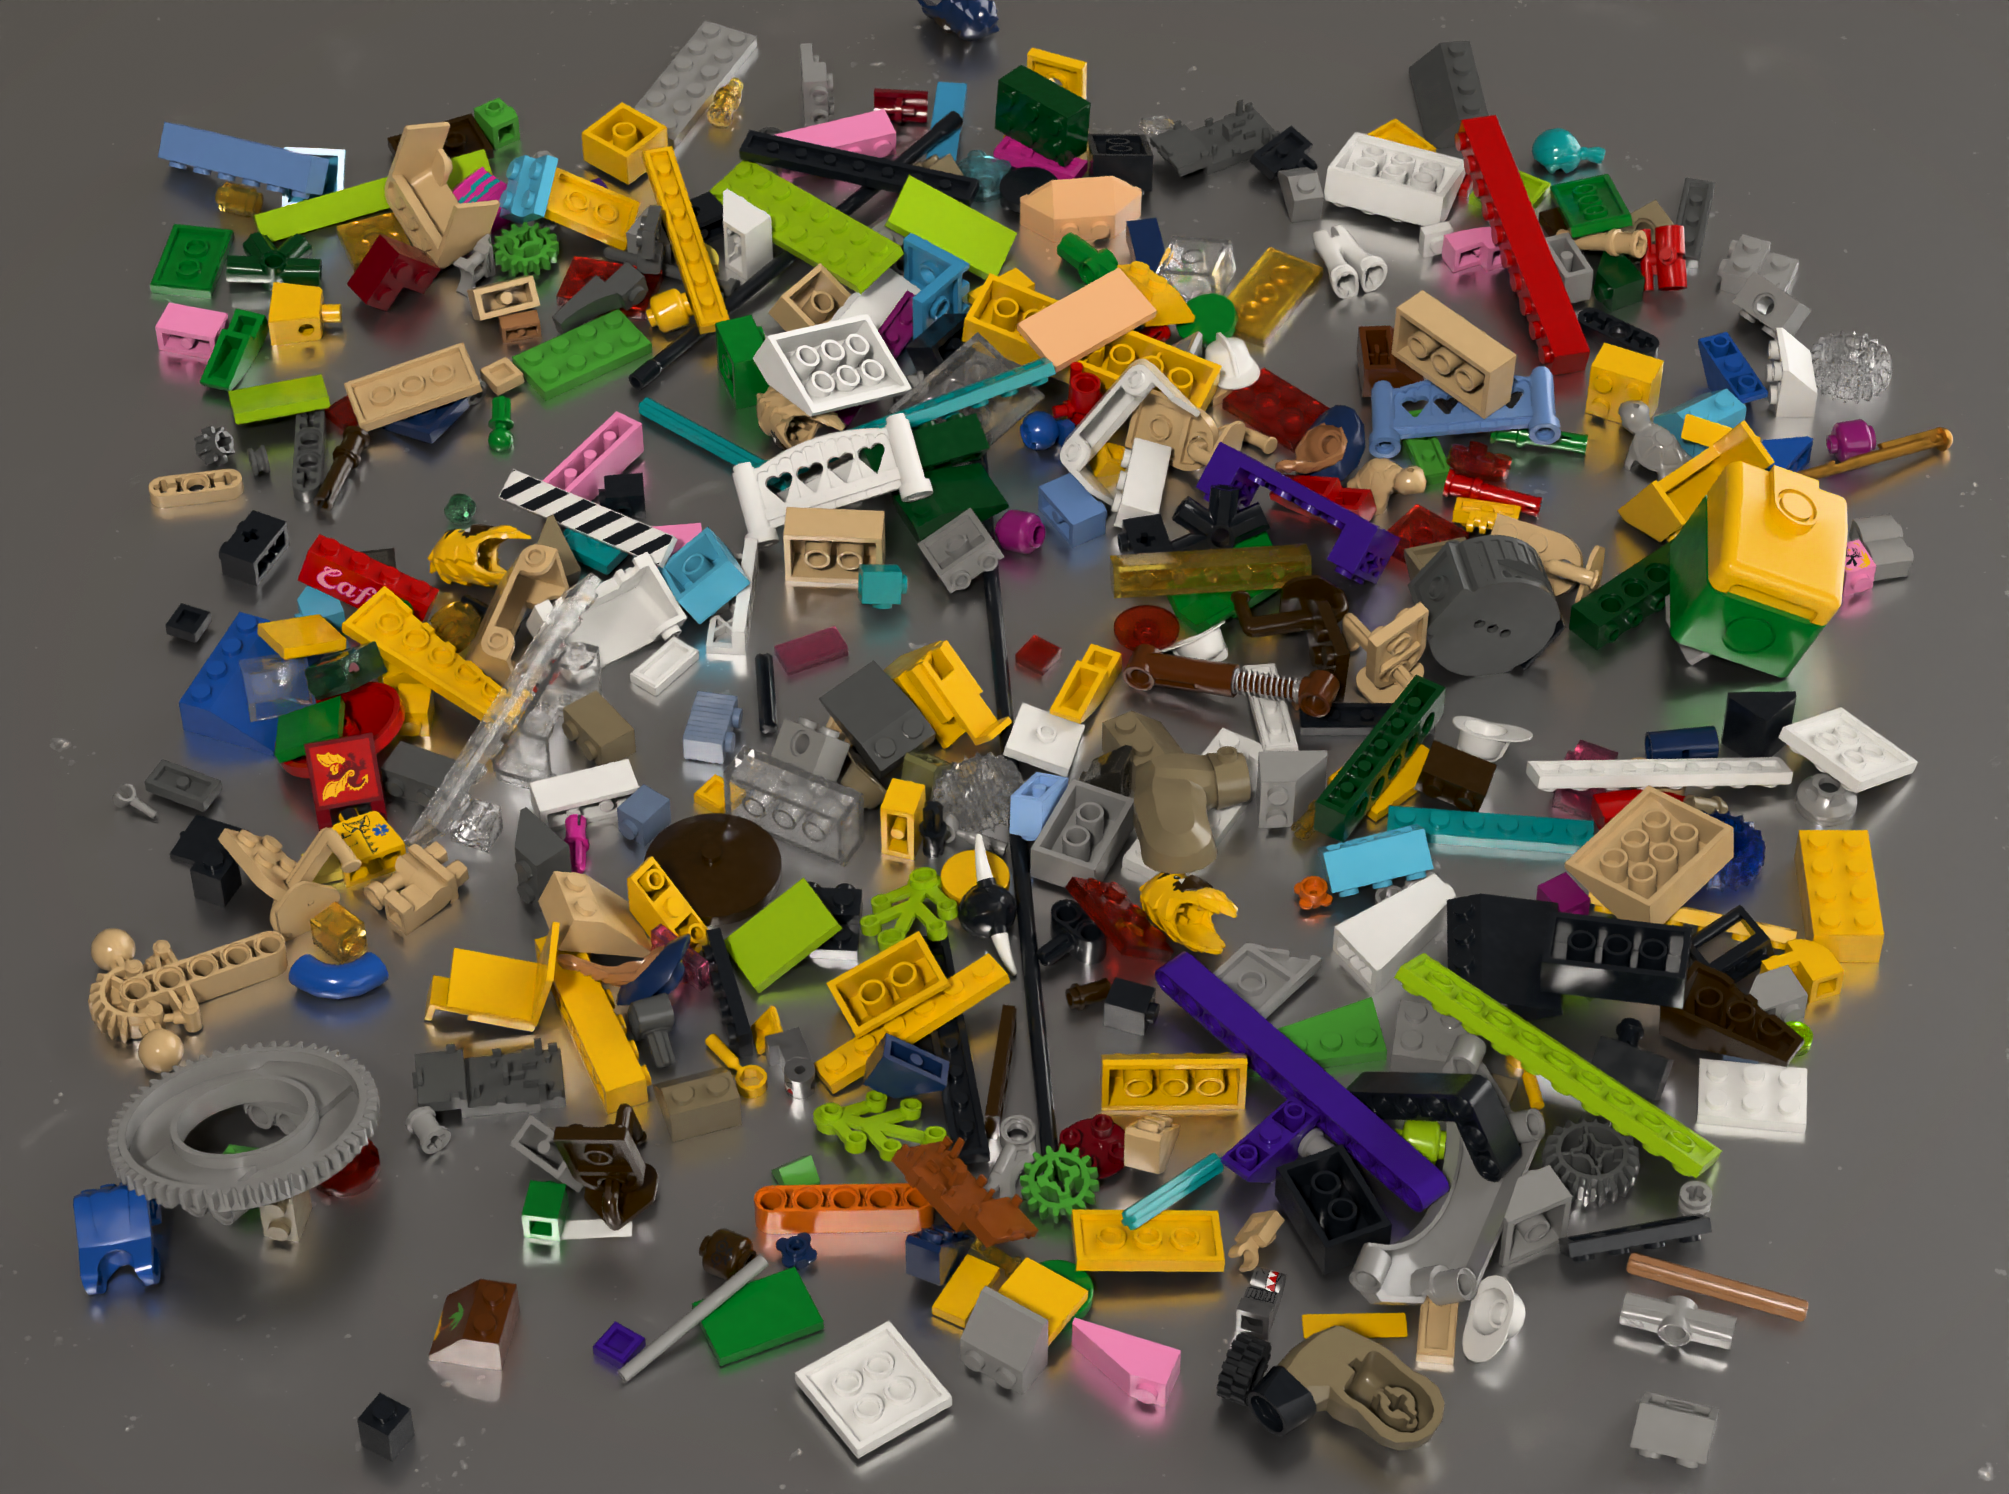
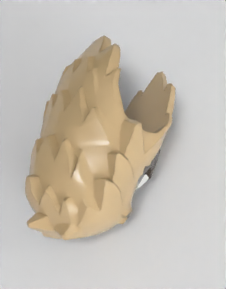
(787, 422)

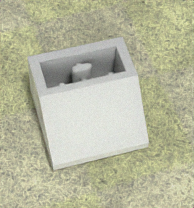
(746, 236)
(1790, 376)

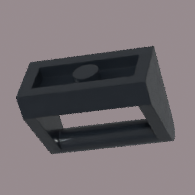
(1744, 957)

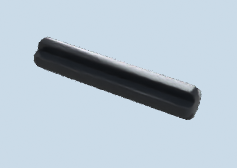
(766, 693)

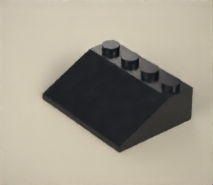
(1500, 950)

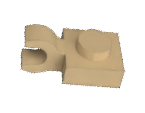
(1257, 1232)

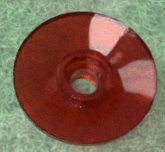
(1146, 626)

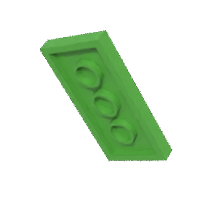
(582, 354)

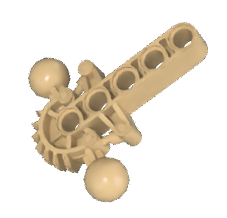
(140, 998)

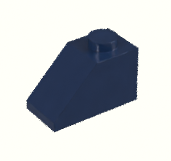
(904, 1069)

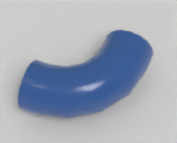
(340, 980)

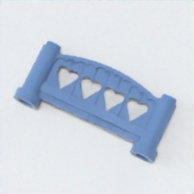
(1393, 422)

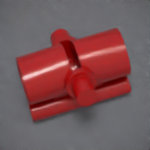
(1665, 259)
(1082, 395)

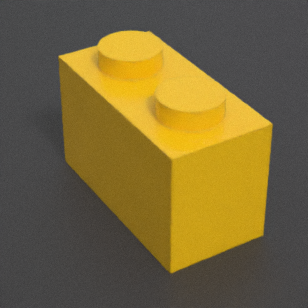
(901, 818)

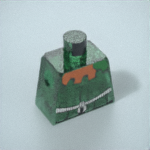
(332, 676)

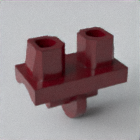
(902, 104)

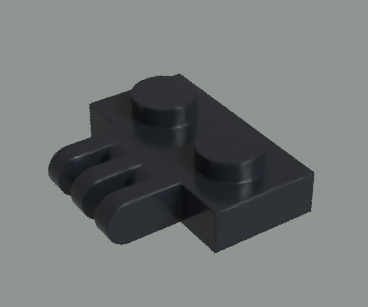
(1284, 153)

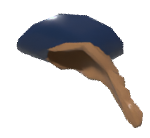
(1329, 446)
(640, 979)

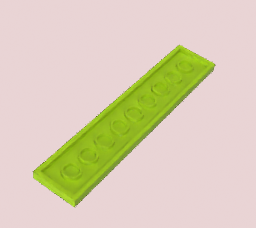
(1565, 1069)

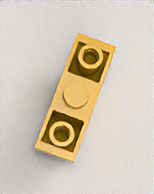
(658, 901)

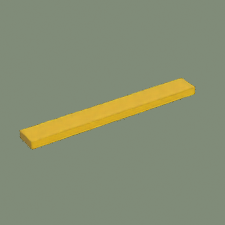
(685, 238)

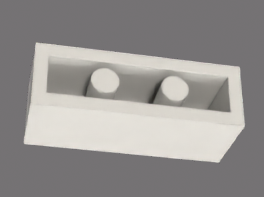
(1141, 481)
(585, 792)

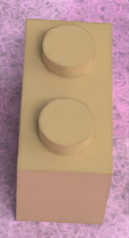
(503, 297)

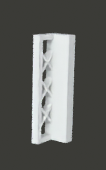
(741, 605)

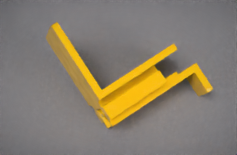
(945, 694)
(496, 987)

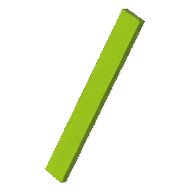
(348, 203)

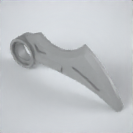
(1012, 1157)

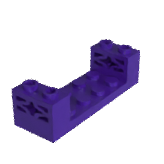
(1361, 547)

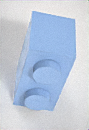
(1034, 803)

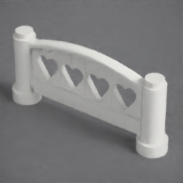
(898, 470)

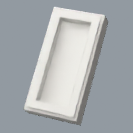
(664, 666)

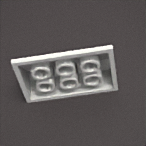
(1394, 180)
(831, 366)

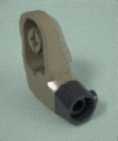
(1355, 1384)

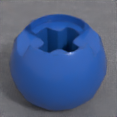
(1039, 430)

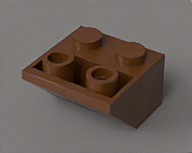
(1378, 363)

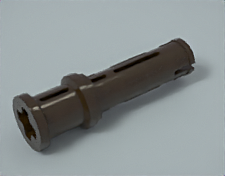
(345, 459)

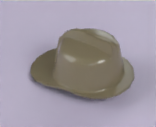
(864, 781)

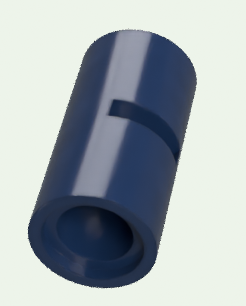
(1682, 743)

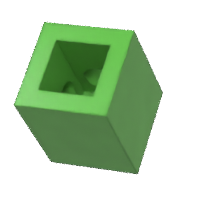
(498, 123)

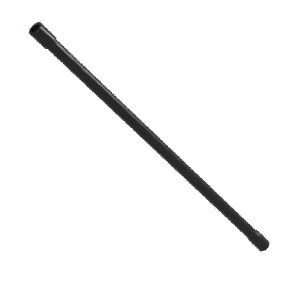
(652, 368)

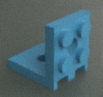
(938, 277)

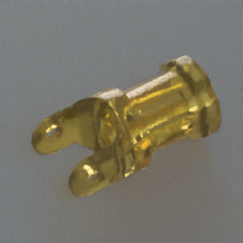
(725, 102)

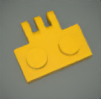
(1481, 513)

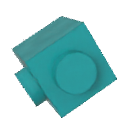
(881, 585)

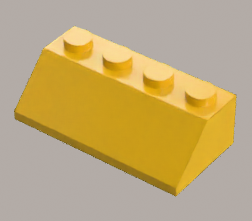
(1173, 1081)

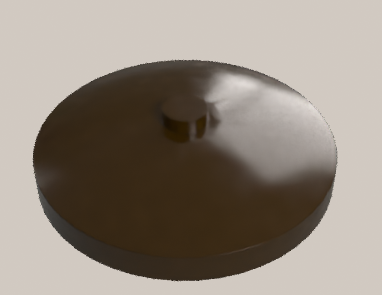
(719, 865)

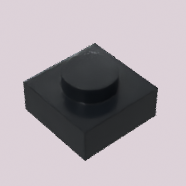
(188, 623)

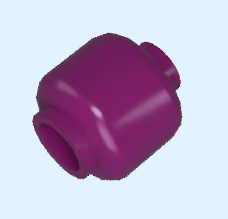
(1850, 439)
(1020, 531)

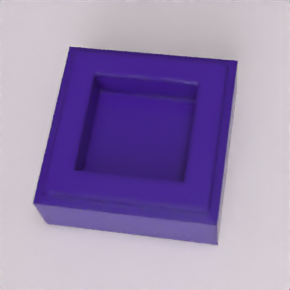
(618, 1345)

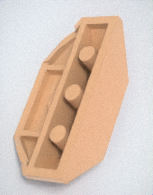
(1082, 206)

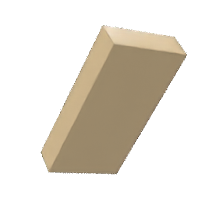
(1437, 1333)

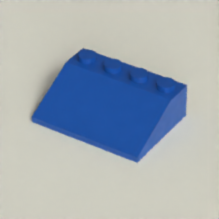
(216, 697)

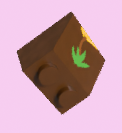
(477, 1325)

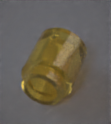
(239, 199)

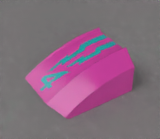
(481, 187)

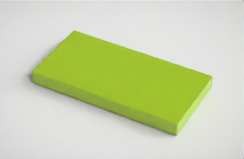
(951, 227)

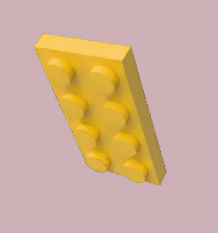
(1164, 1244)

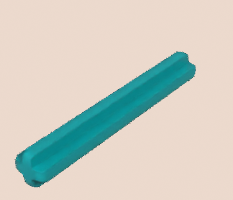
(1172, 1191)

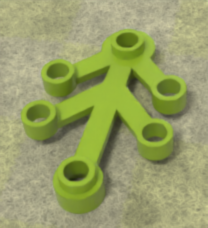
(921, 884)
(837, 1120)

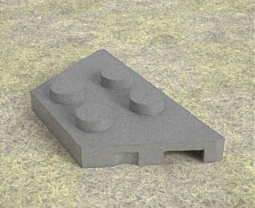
(1266, 975)

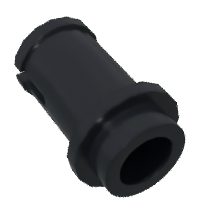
(1630, 1031)

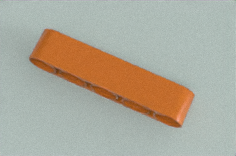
(841, 1208)

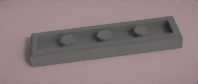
(1694, 216)

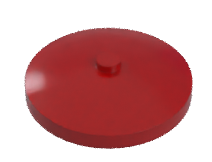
(368, 708)

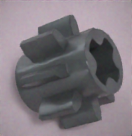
(214, 445)

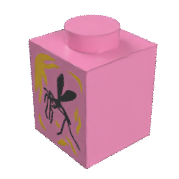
(1858, 570)

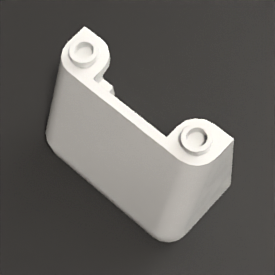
(627, 615)

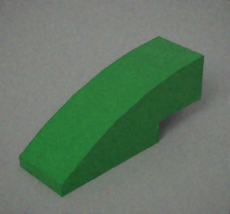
(235, 350)

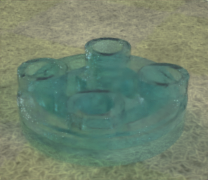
(988, 171)

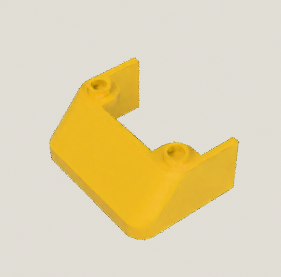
(1669, 503)

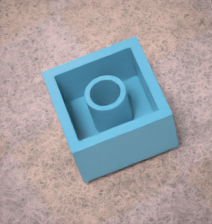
(704, 575)

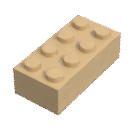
(1453, 354)

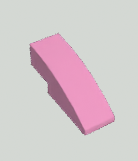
(1471, 248)

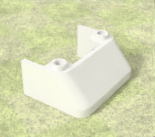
(1109, 415)

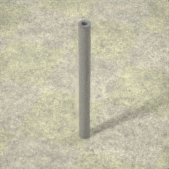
(692, 1318)

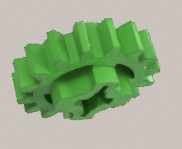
(525, 249)
(1071, 1172)

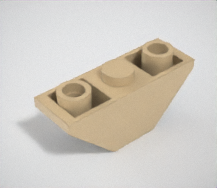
(1150, 1143)

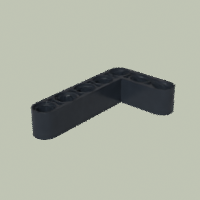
(1446, 1097)

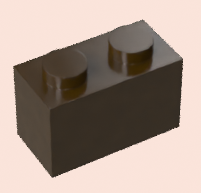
(1455, 777)

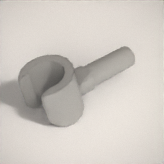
(134, 801)

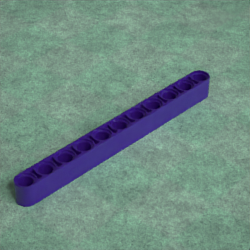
(1296, 1074)

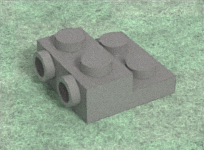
(815, 87)
(1752, 255)
(961, 551)

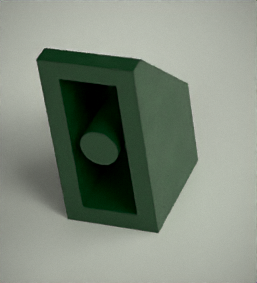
(1618, 282)

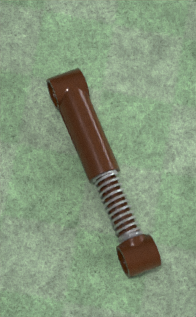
(1152, 668)

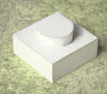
(1432, 238)

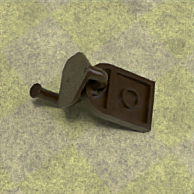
(1307, 605)
(610, 1166)

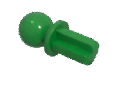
(500, 437)

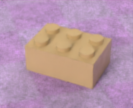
(831, 543)

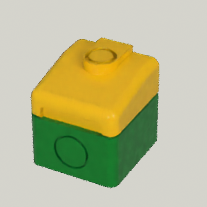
(1758, 568)

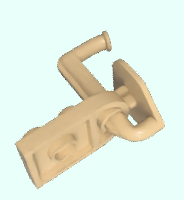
(1170, 425)
(1553, 549)
(1391, 652)
(287, 881)

